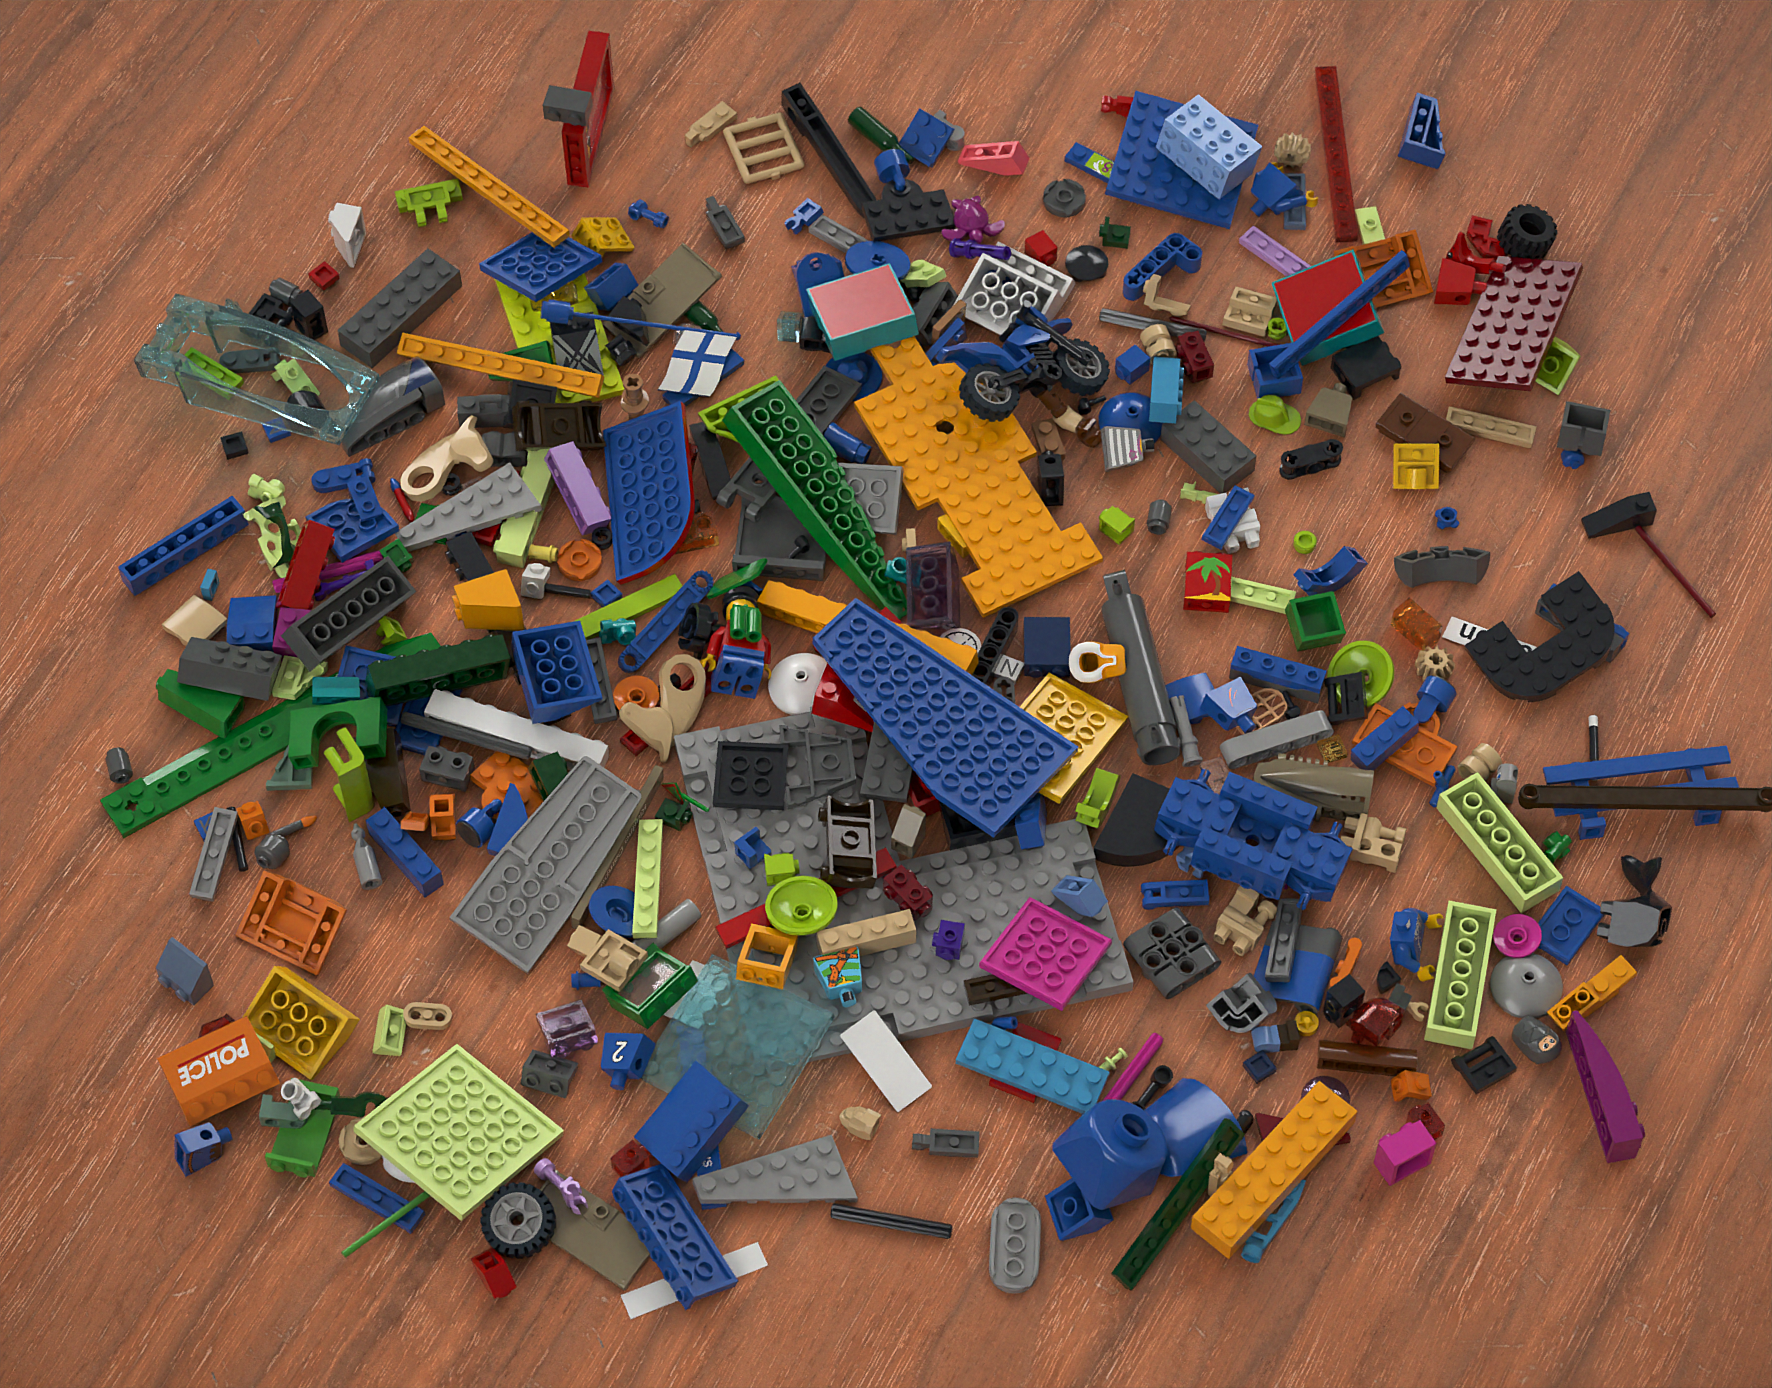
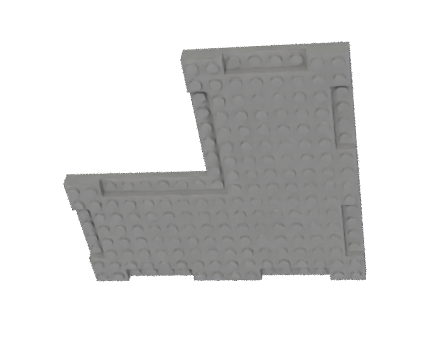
(969, 885)

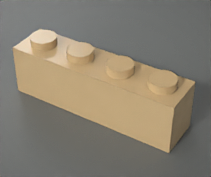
(870, 934)

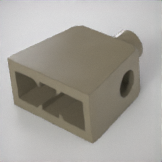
(1330, 410)

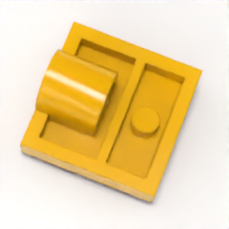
(1415, 466)

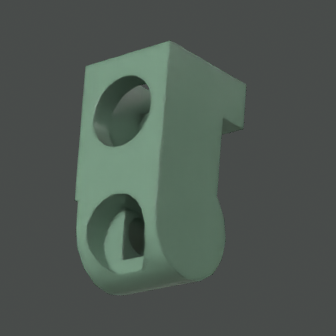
(278, 1114)

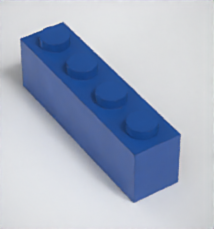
(404, 852)

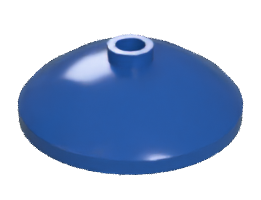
(1116, 414)

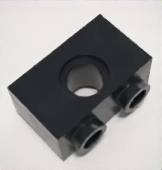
(1343, 1001)

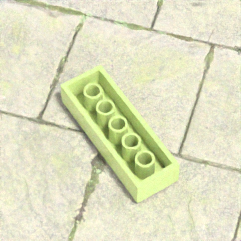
(1499, 842)
(1460, 975)

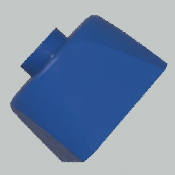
(1113, 1153)

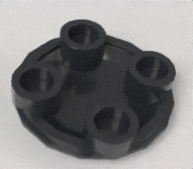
(1086, 263)

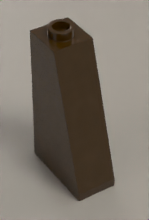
(388, 776)

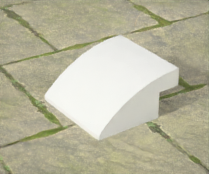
(1031, 281)

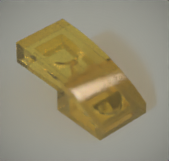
(566, 293)

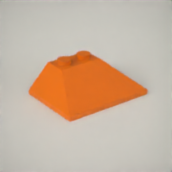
(1408, 285)
(291, 921)

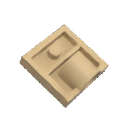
(614, 960)

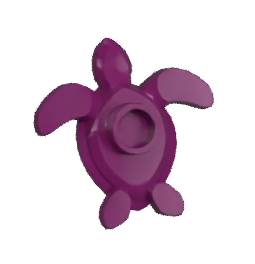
(972, 220)

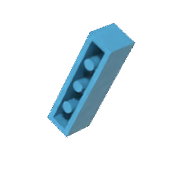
(1166, 390)

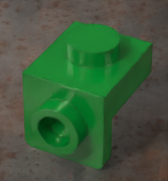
(398, 554)

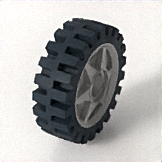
(524, 1238)

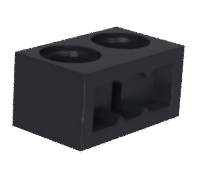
(309, 315)

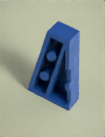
(1422, 133)

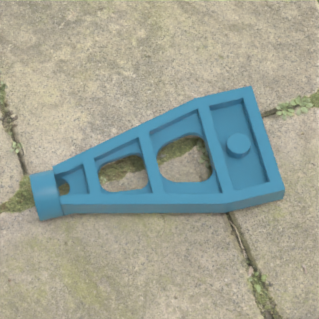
(1257, 1242)

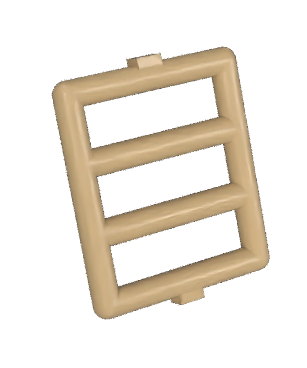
(742, 163)

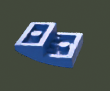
(1194, 690)

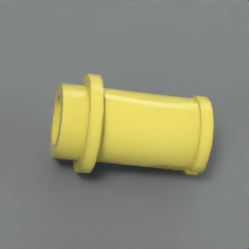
(543, 553)

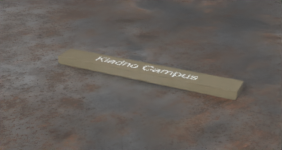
(604, 872)

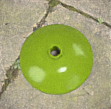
(1369, 659)
(801, 897)

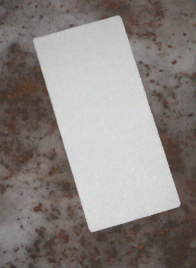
(886, 1061)

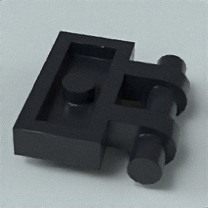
(271, 308)

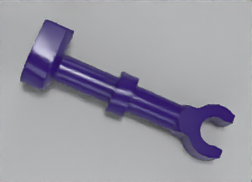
(326, 588)

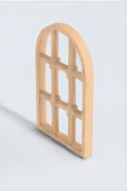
(1270, 709)

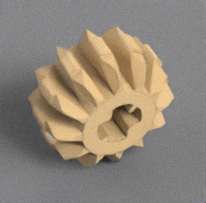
(1292, 150)
(1435, 663)

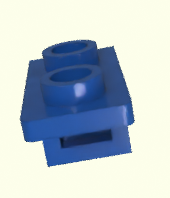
(364, 498)

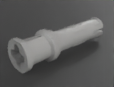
(1188, 741)

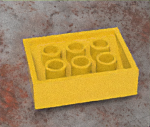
(299, 1021)

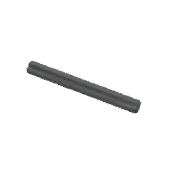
(1142, 322)

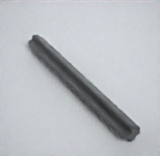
(466, 735)

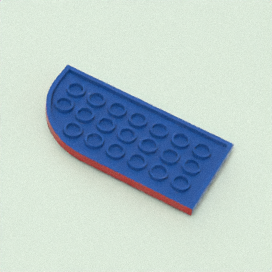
(649, 490)

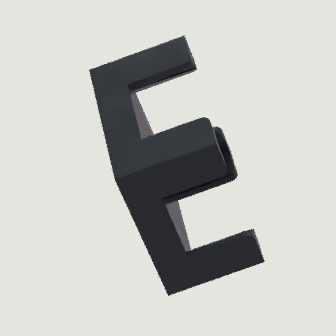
(529, 392)

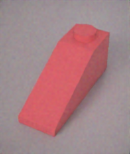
(998, 158)

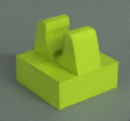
(392, 629)

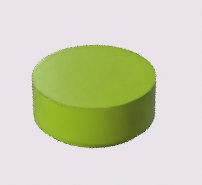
(1304, 542)

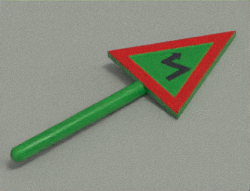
(674, 790)

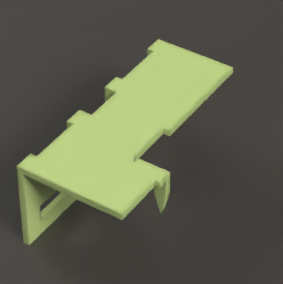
(1190, 493)

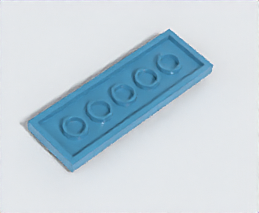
(1031, 1067)

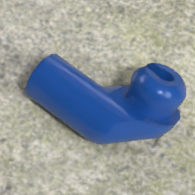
(1005, 1022)

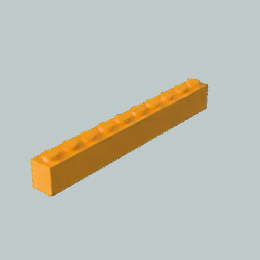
(815, 612)

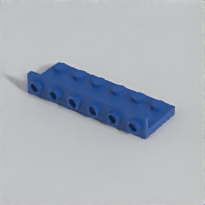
(673, 1234)

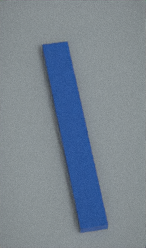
(1339, 314)

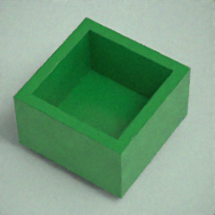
(1315, 621)

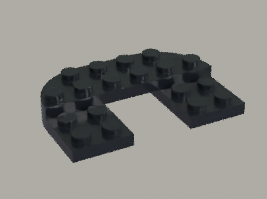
(1543, 671)

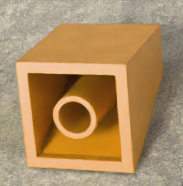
(488, 603)

